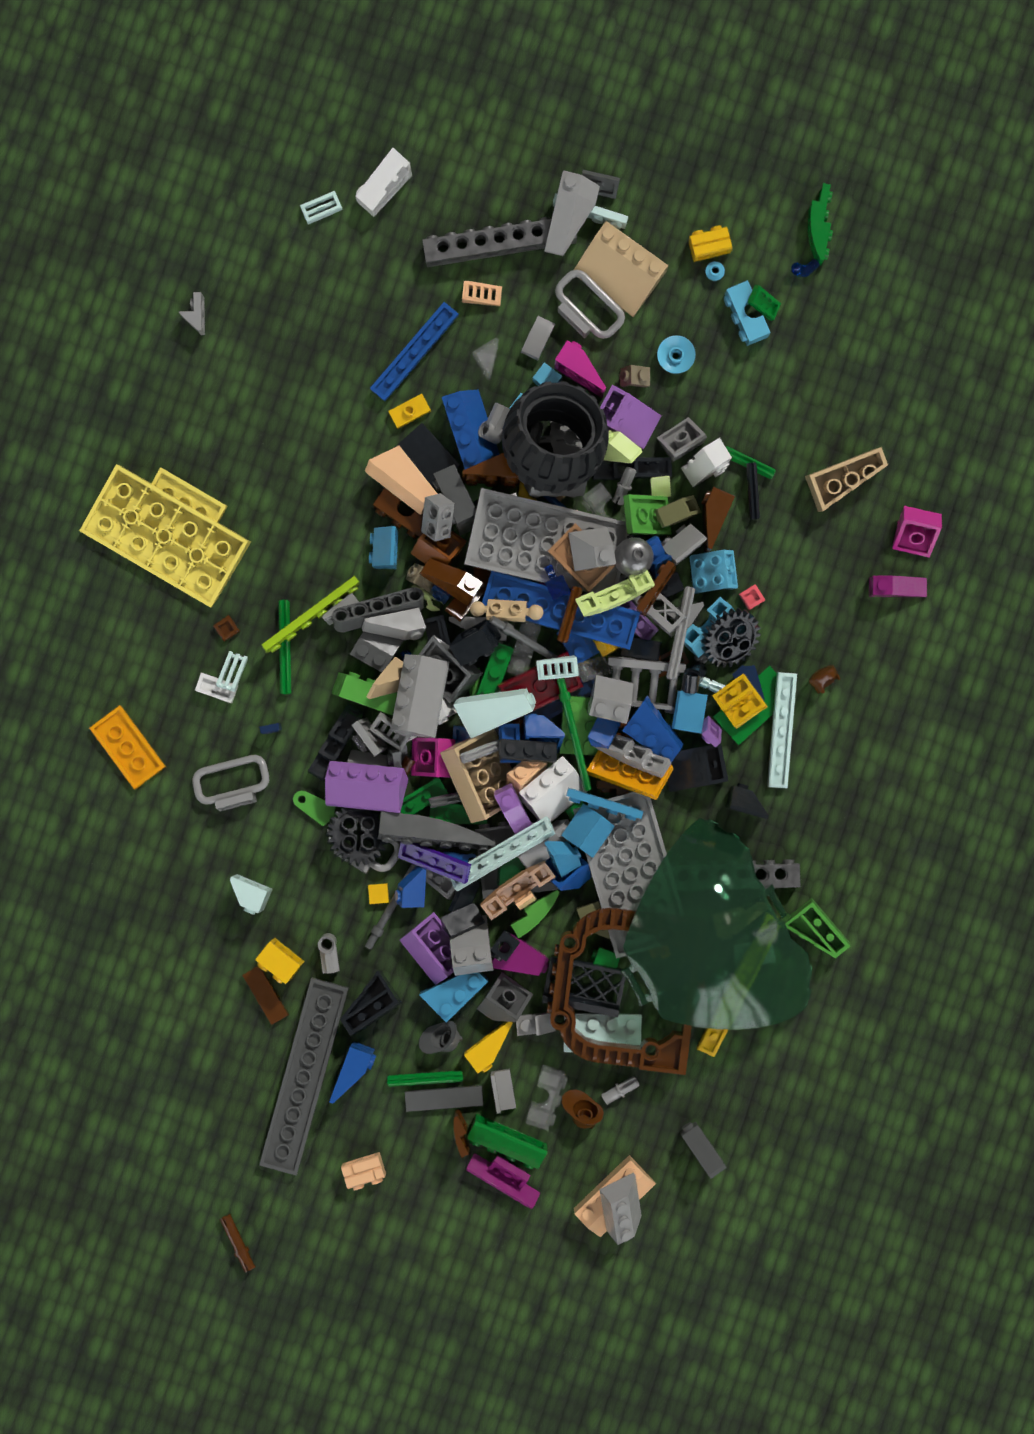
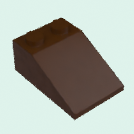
(714, 512)

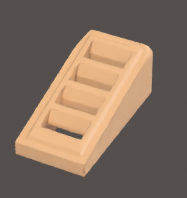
(482, 287)

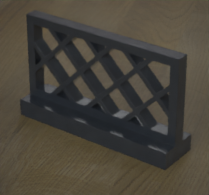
(585, 1002)

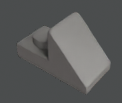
(197, 317)
(534, 1024)

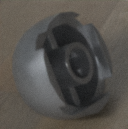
(633, 556)

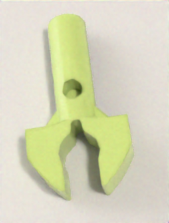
(428, 597)

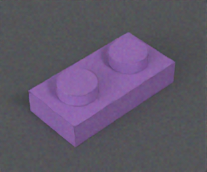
(711, 732)

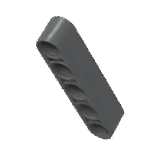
(369, 608)

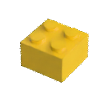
(279, 961)

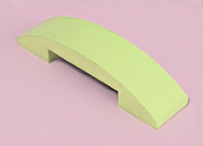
(615, 595)

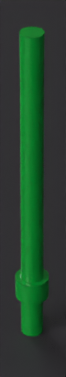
(565, 697)

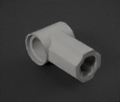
(492, 428)
(329, 955)

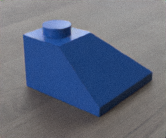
(541, 729)
(573, 879)

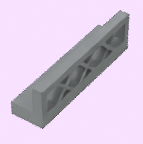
(657, 617)

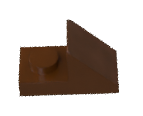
(607, 787)

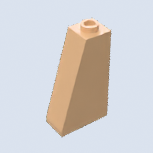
(401, 477)

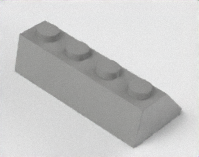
(419, 696)

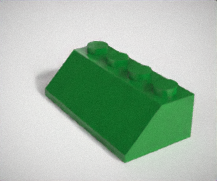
(507, 1142)

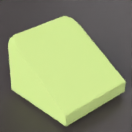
(660, 486)

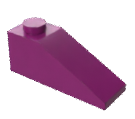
(897, 586)

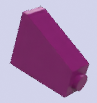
(523, 960)

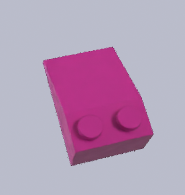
(576, 365)

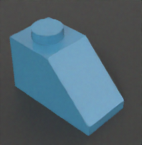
(563, 856)

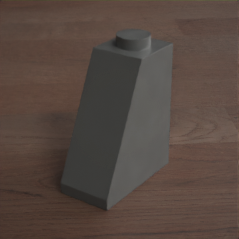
(702, 1149)

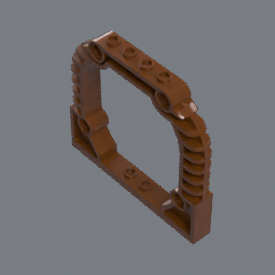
(670, 1052)

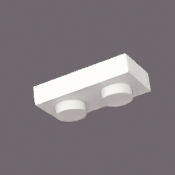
(207, 685)

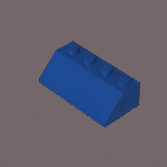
(465, 417)

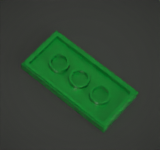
(768, 684)

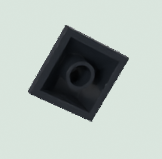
(745, 801)

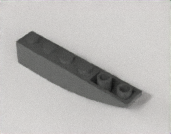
(429, 832)

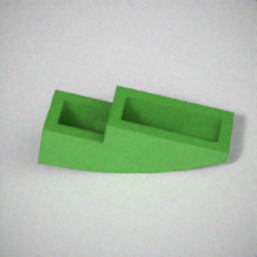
(535, 913)

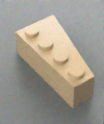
(839, 479)

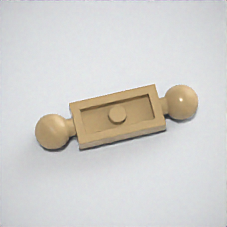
(506, 610)

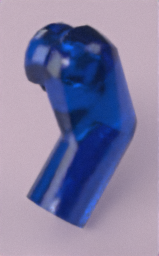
(802, 270)

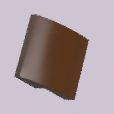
(460, 1130)

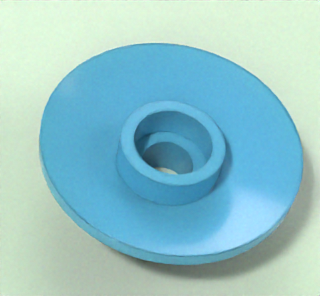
(680, 346)

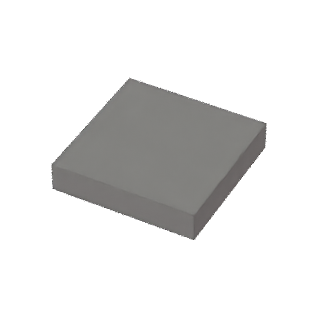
(372, 741)

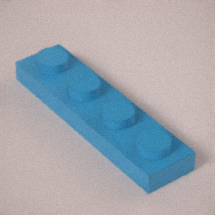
(612, 807)

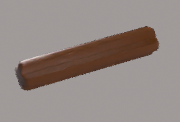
(569, 615)

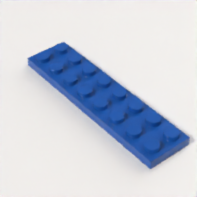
(609, 627)

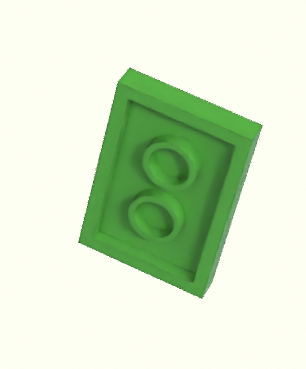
(641, 515)
(583, 724)

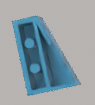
(452, 994)

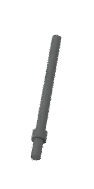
(508, 629)
(377, 930)

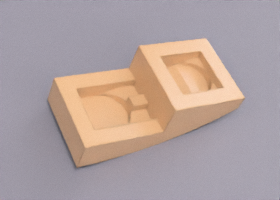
(525, 900)

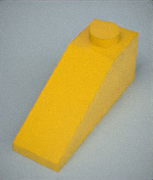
(485, 1051)

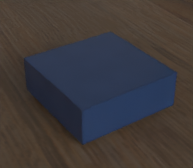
(270, 728)

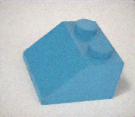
(384, 548)

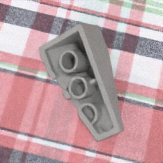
(573, 205)

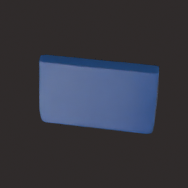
(603, 732)

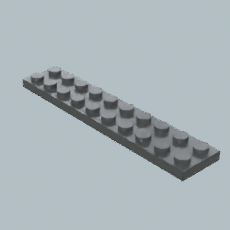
(304, 1076)

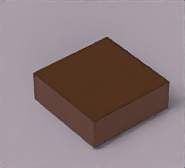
(226, 628)

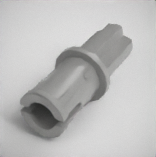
(624, 485)
(620, 1090)

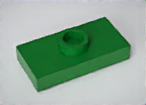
(764, 302)

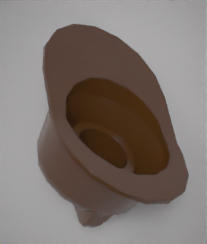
(582, 1108)

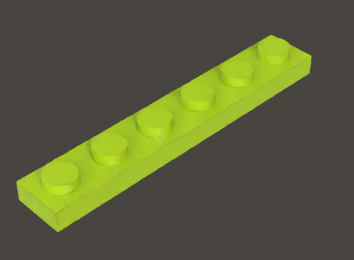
(304, 620)

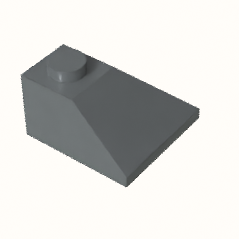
(505, 1000)

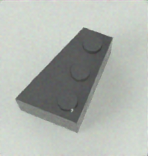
(452, 487)

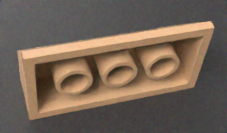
(590, 1208)

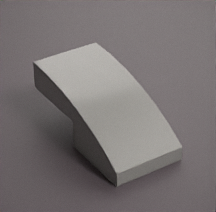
(538, 338)

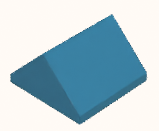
(689, 712)
(588, 830)

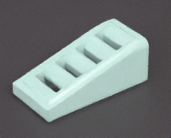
(565, 674)

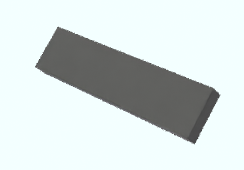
(444, 1098)

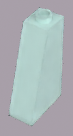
(492, 710)

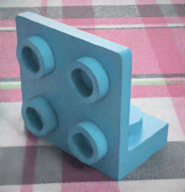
(713, 571)

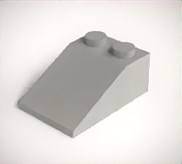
(472, 951)

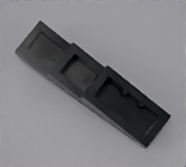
(645, 469)
(336, 741)

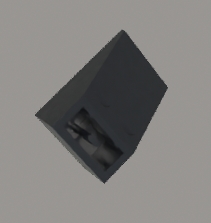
(698, 768)

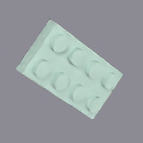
(624, 1029)

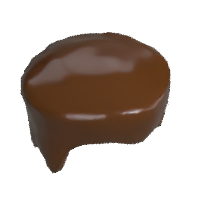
(823, 678)

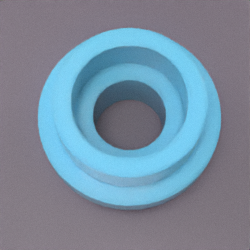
(712, 276)

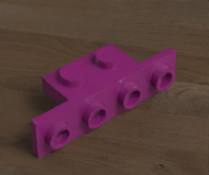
(505, 1178)

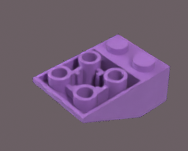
(629, 416)

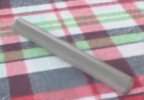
(680, 634)

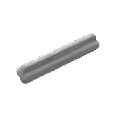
(480, 751)

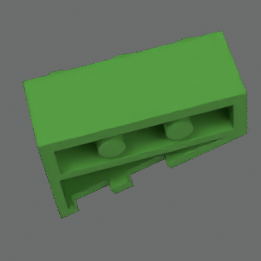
(356, 690)
(816, 927)

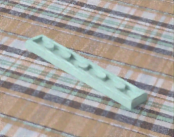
(782, 730)
(507, 850)

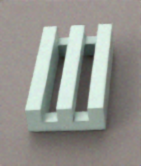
(322, 207)
(237, 657)

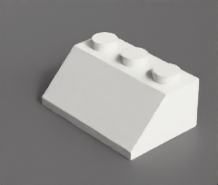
(548, 791)

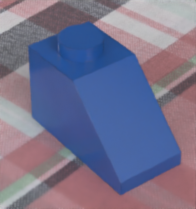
(412, 889)

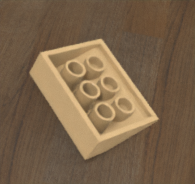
(622, 268)
(478, 778)

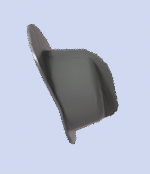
(439, 1038)

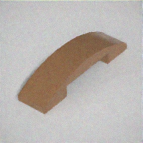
(515, 888)

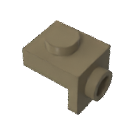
(635, 376)
(414, 577)

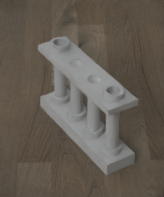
(655, 667)

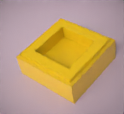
(378, 893)

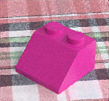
(917, 531)
(428, 757)

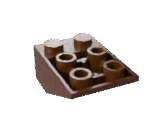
(491, 473)

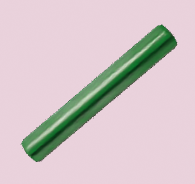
(424, 1078)

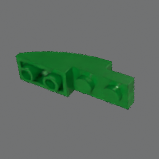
(818, 230)

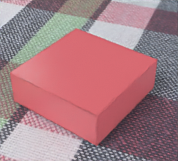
(751, 597)

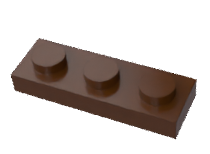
(665, 573)

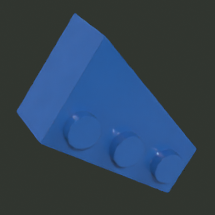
(652, 731)

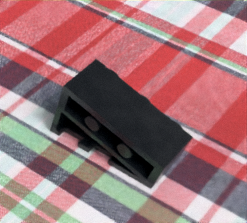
(372, 1004)

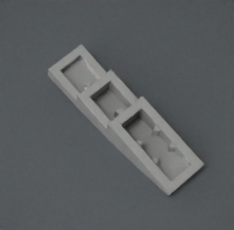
(637, 756)

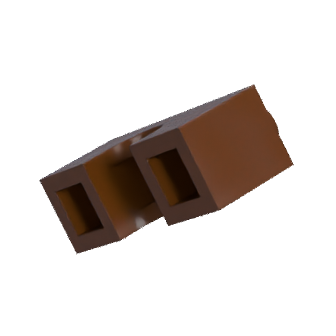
(388, 504)

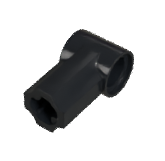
(693, 677)

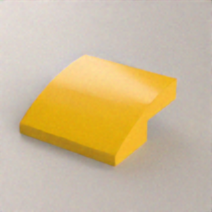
(739, 701)

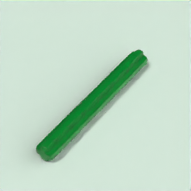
(285, 656)

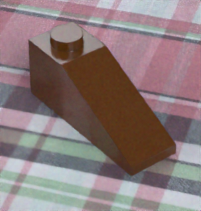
(451, 580)

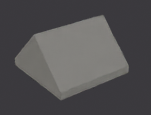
(681, 439)

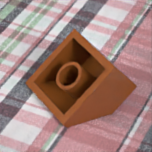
(441, 551)

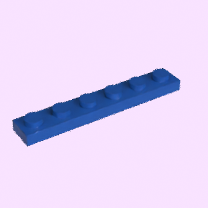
(414, 351)

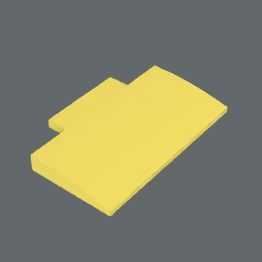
(167, 531)

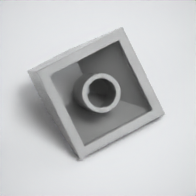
(591, 549)

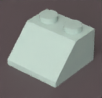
(250, 894)

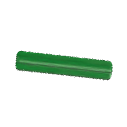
(743, 459)

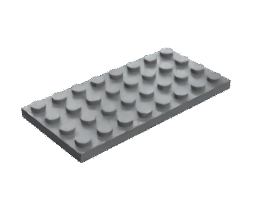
(516, 533)
(626, 859)

